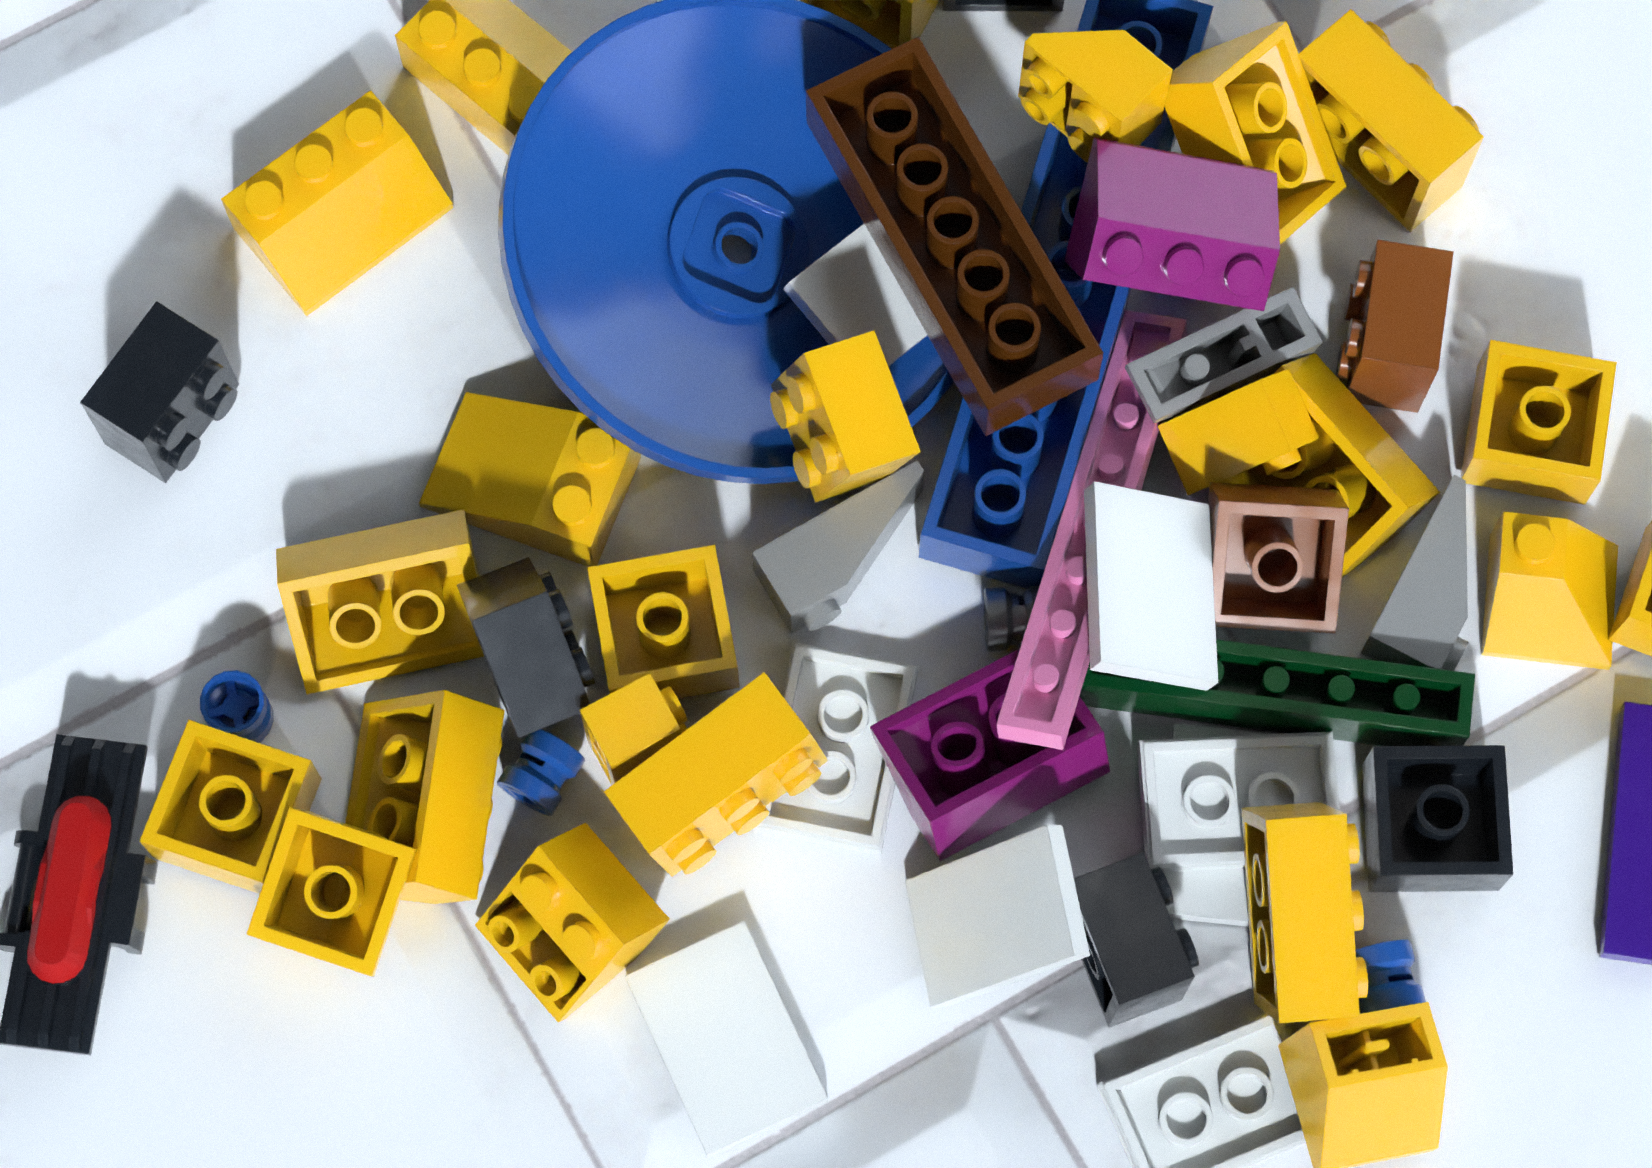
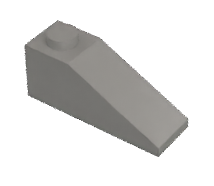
(1224, 356)
(826, 558)
(1431, 595)

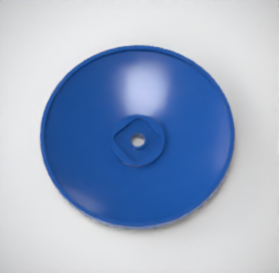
(618, 214)

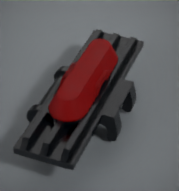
(76, 893)

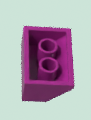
(1176, 225)
(968, 780)

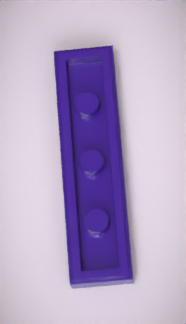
(1628, 879)

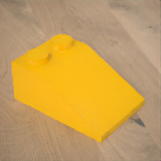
(532, 476)

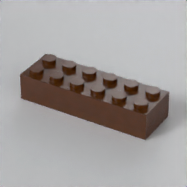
(953, 236)

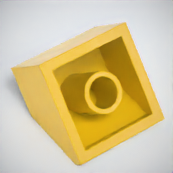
(331, 891)

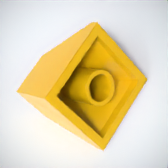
(1549, 592)

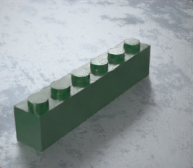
(1307, 694)

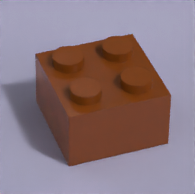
(1395, 325)
(1277, 556)

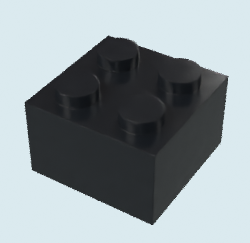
(162, 393)
(522, 639)
(1437, 818)
(1132, 943)

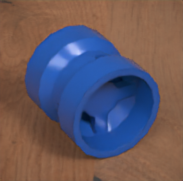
(230, 697)
(541, 771)
(1389, 976)

